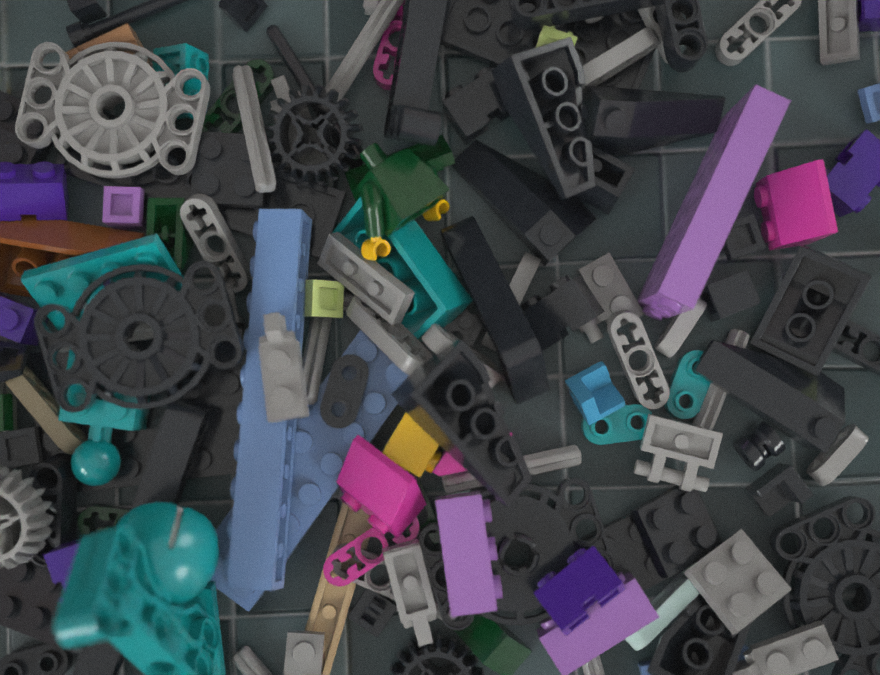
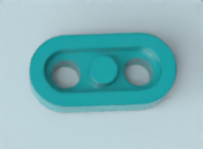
(688, 383)
(618, 426)

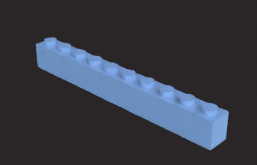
(264, 448)

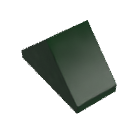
(165, 220)
(494, 645)

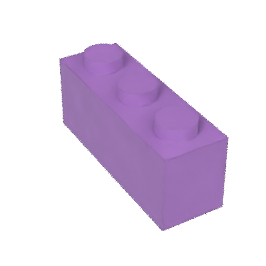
(468, 553)
(603, 629)

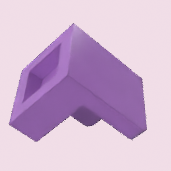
(124, 208)

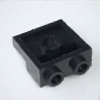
(11, 147)

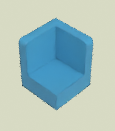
(594, 393)

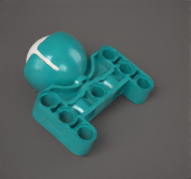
(135, 588)

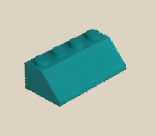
(420, 267)

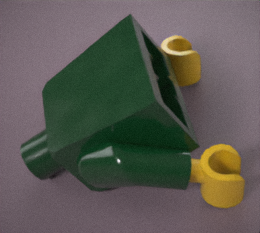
(396, 194)

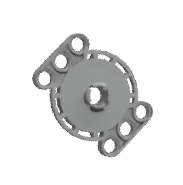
(99, 81)

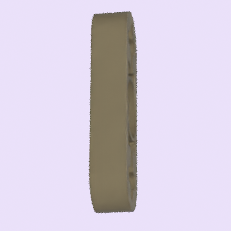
(46, 410)

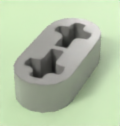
(679, 329)
(839, 455)

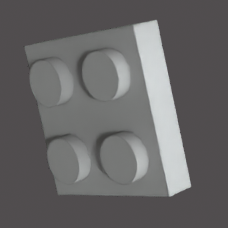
(737, 581)

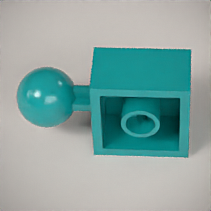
(97, 459)

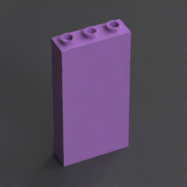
(712, 204)

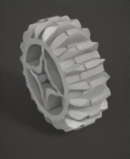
(21, 503)

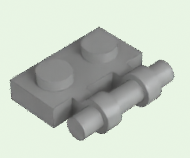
(611, 292)
(681, 442)

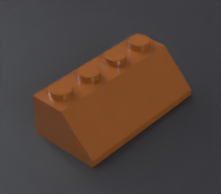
(42, 242)

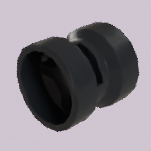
(759, 446)

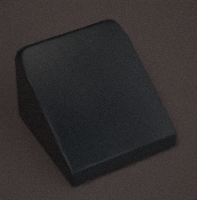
(86, 10)

